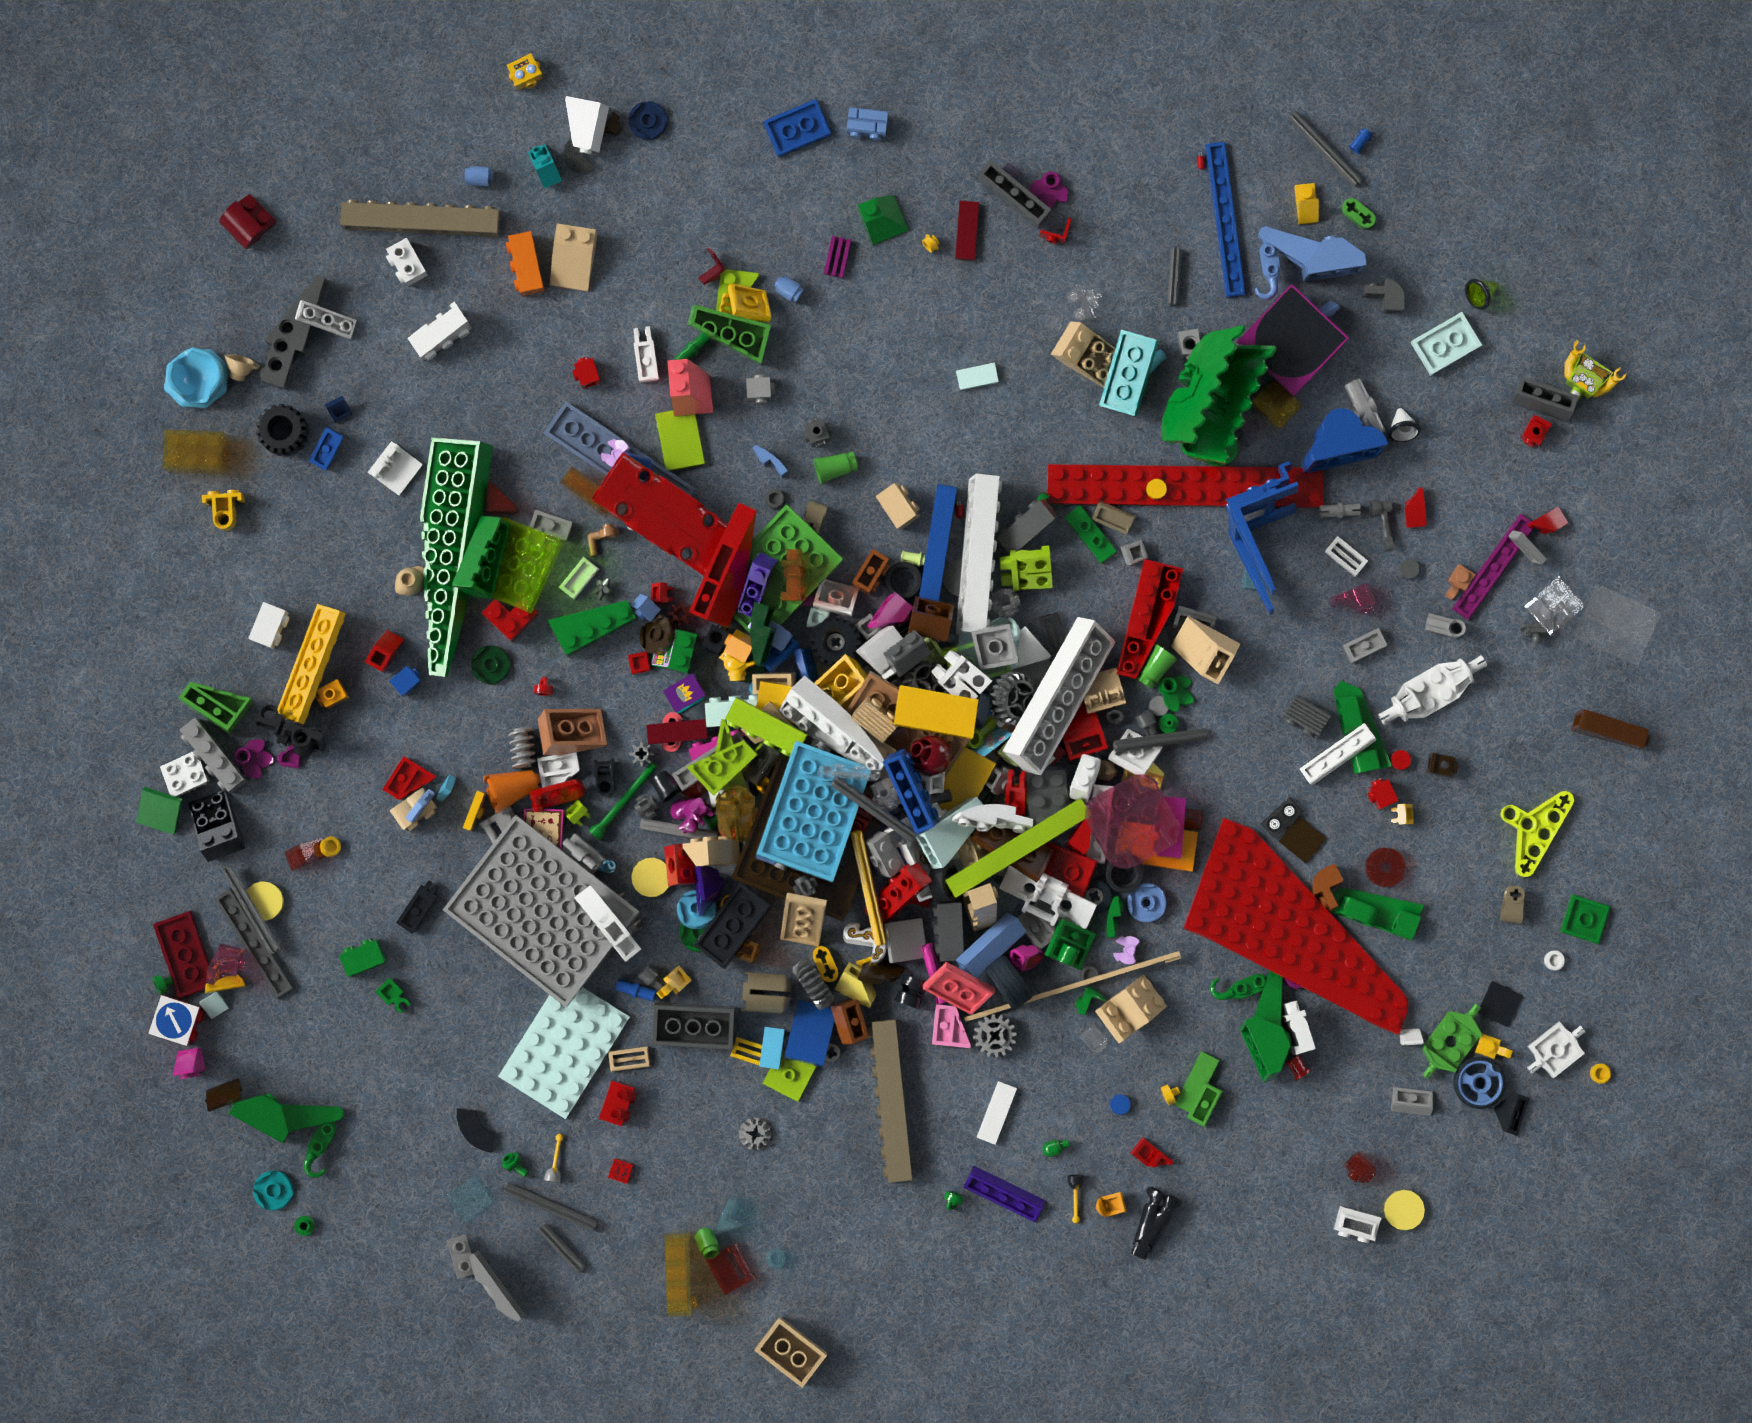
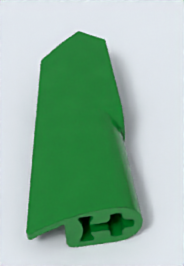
(1352, 714)
(1379, 911)

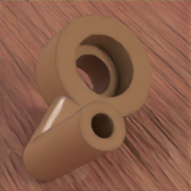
(608, 531)

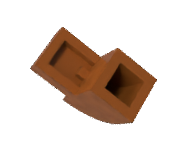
(1324, 881)

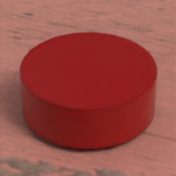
(1400, 760)

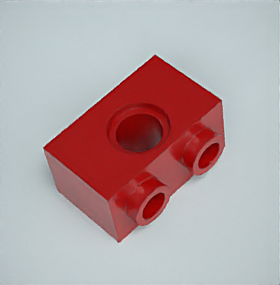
(679, 866)

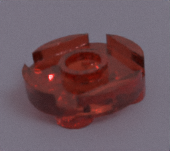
(1379, 877)

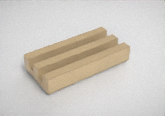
(612, 1061)

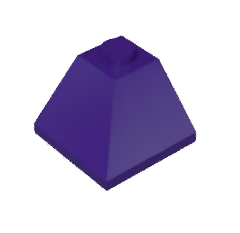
(707, 887)

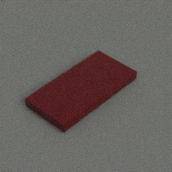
(183, 953)

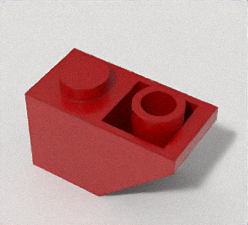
(384, 651)

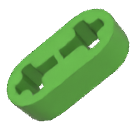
(1362, 210)

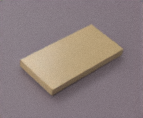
(803, 919)

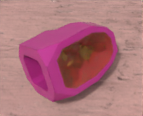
(1025, 957)

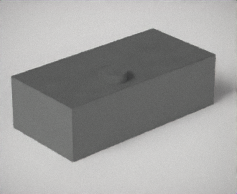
(693, 1025)

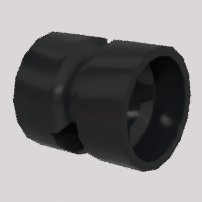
(910, 992)

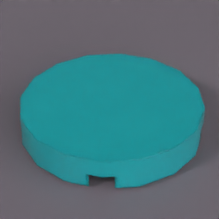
(273, 1190)

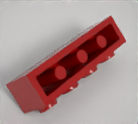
(901, 891)

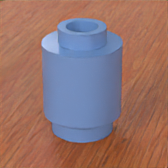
(479, 176)
(788, 288)

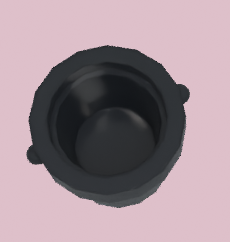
(665, 786)

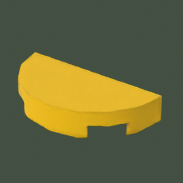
(225, 983)

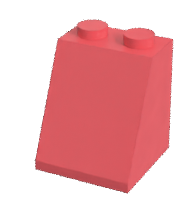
(689, 388)

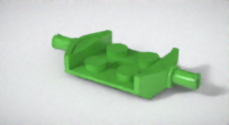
(1466, 1034)

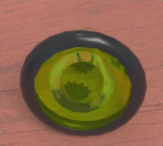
(1480, 292)

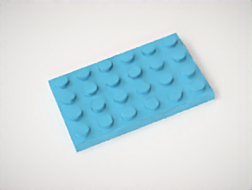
(809, 815)

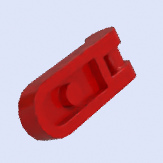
(556, 794)

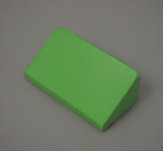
(1204, 1104)

